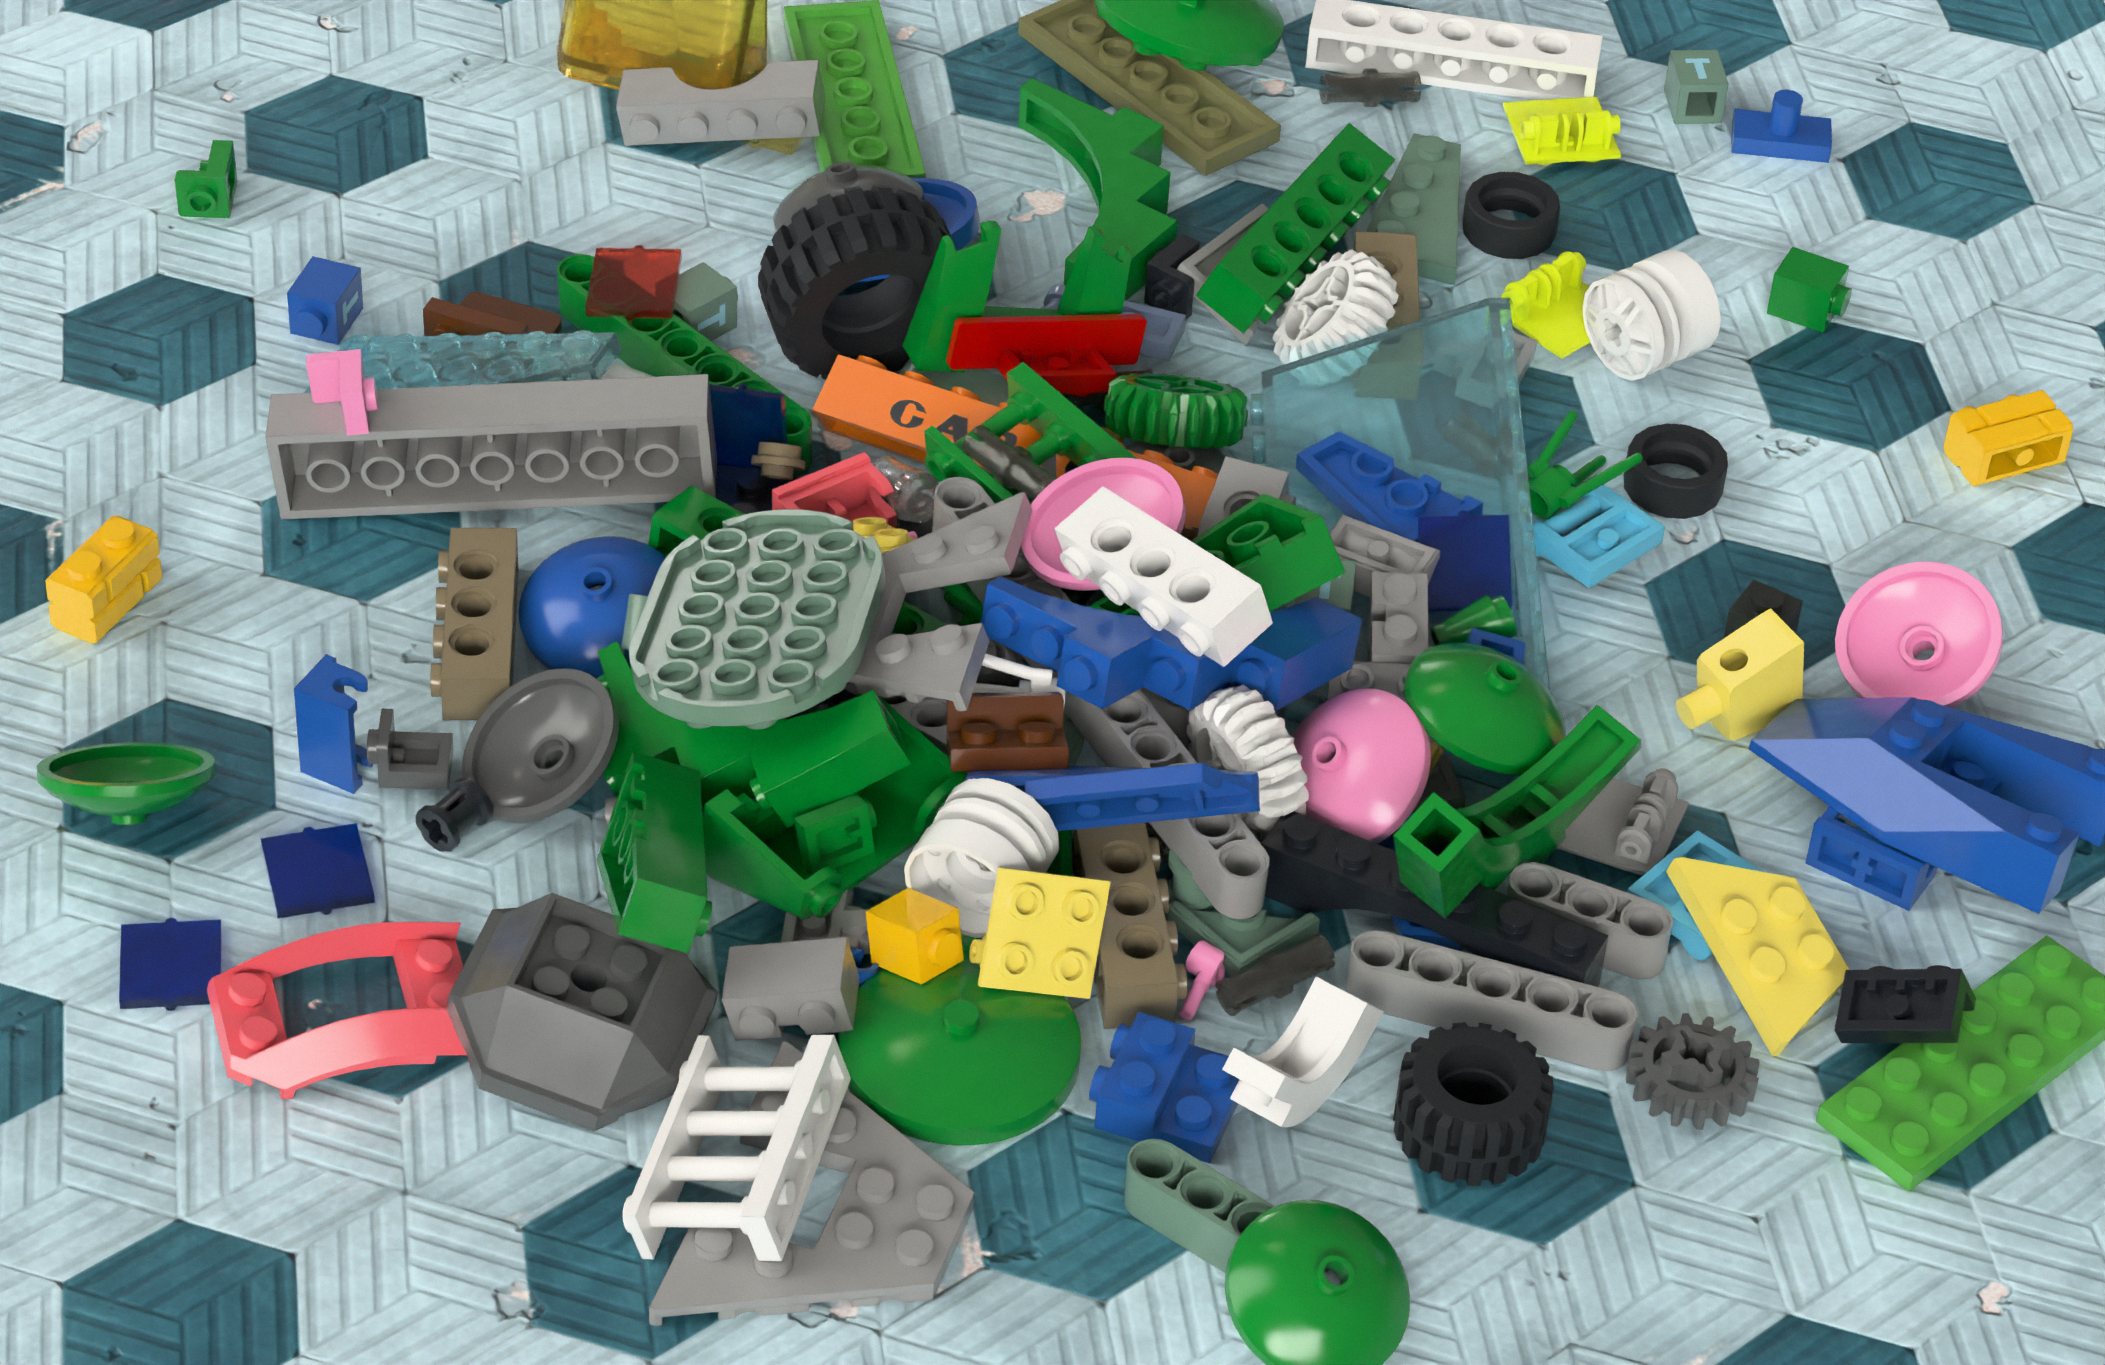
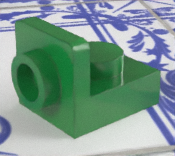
(210, 189)
(836, 833)

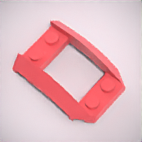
(253, 1028)

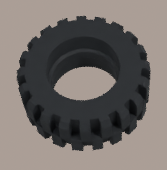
(835, 247)

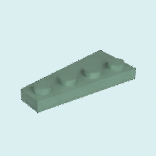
(1425, 203)

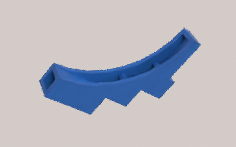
(1115, 654)

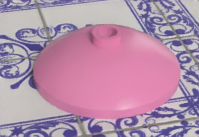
(1132, 479)
(1916, 611)
(1376, 766)

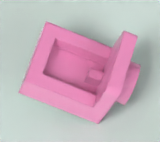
(342, 378)

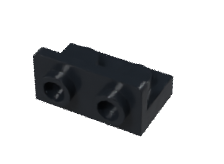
(1903, 1005)

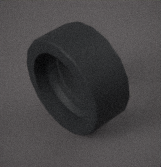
(1511, 237)
(1676, 496)

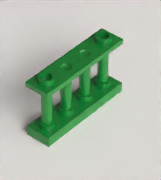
(1046, 410)

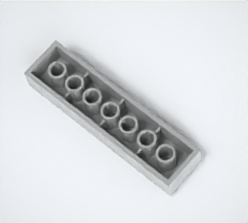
(495, 447)

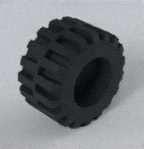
(1481, 1138)

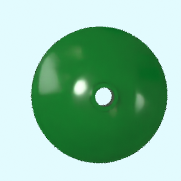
(1484, 706)
(126, 778)
(1290, 1308)

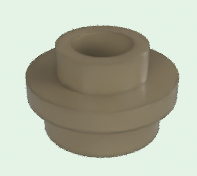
(778, 460)

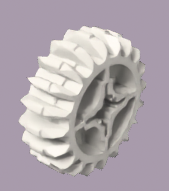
(1336, 306)
(1244, 734)

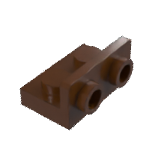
(1007, 732)

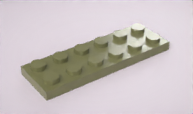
(1200, 114)

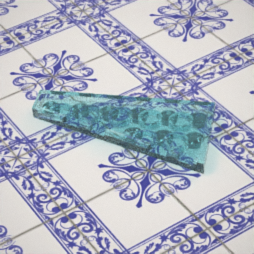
(484, 358)

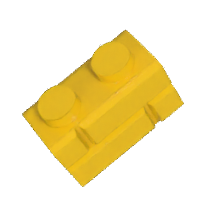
(2007, 437)
(104, 579)

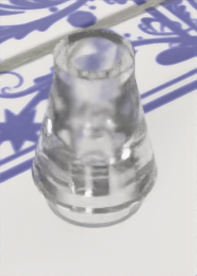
(912, 490)

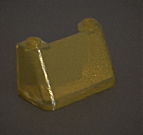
(702, 40)

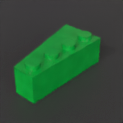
(1273, 545)
(657, 855)

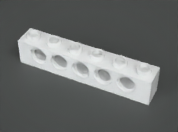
(1453, 50)

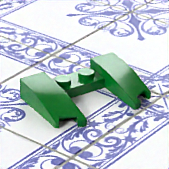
(962, 280)

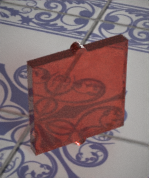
(633, 282)

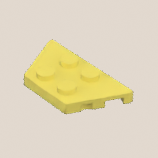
(1764, 943)

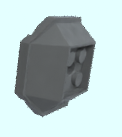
(576, 1013)

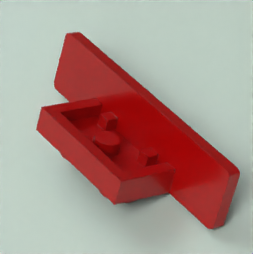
(1064, 350)

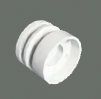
(1651, 314)
(972, 835)

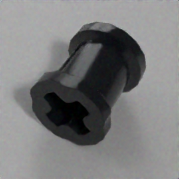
(454, 814)

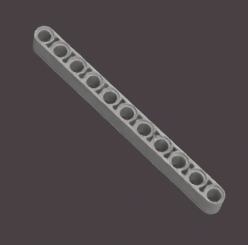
(1130, 733)

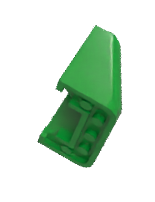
(763, 858)

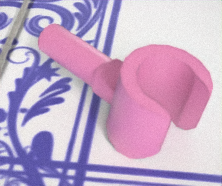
(1207, 965)

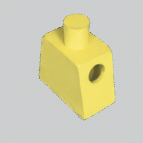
(1746, 678)

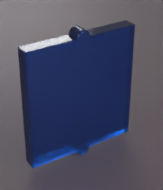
(745, 419)
(1471, 559)
(317, 870)
(168, 963)

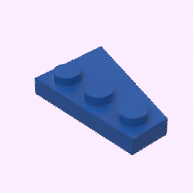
(1373, 490)

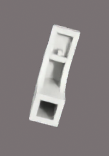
(1308, 1059)

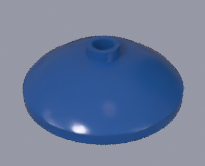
(567, 620)

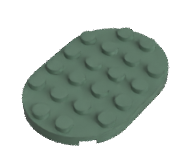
(757, 619)

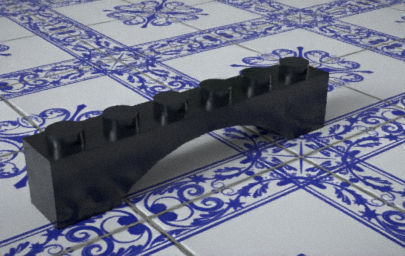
(1331, 869)

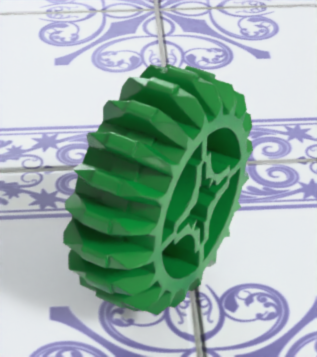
(1175, 410)

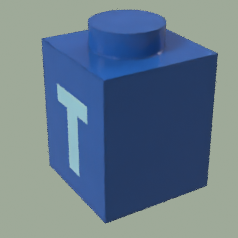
(325, 300)

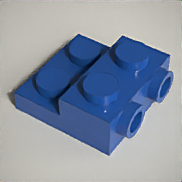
(1164, 1088)

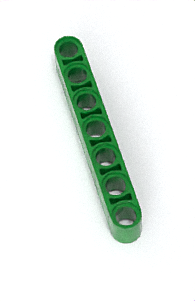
(670, 348)

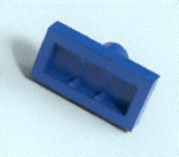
(1782, 131)

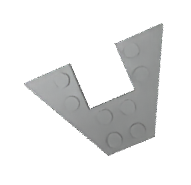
(950, 658)
(881, 1243)

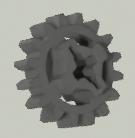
(1692, 1071)

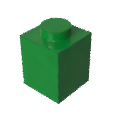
(1809, 290)

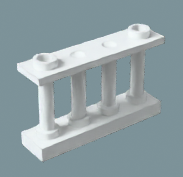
(779, 1173)

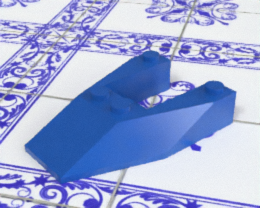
(1947, 787)

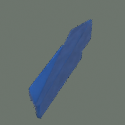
(1126, 795)

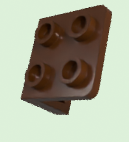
(485, 314)

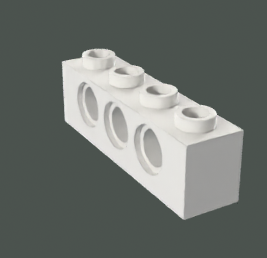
(1163, 577)

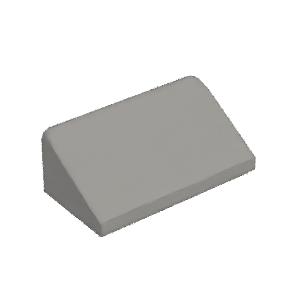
(1379, 552)

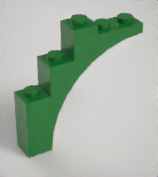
(1119, 163)
(785, 767)
(1452, 850)

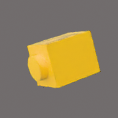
(914, 935)

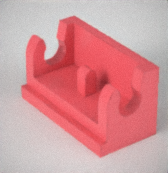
(843, 489)

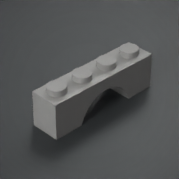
(777, 103)

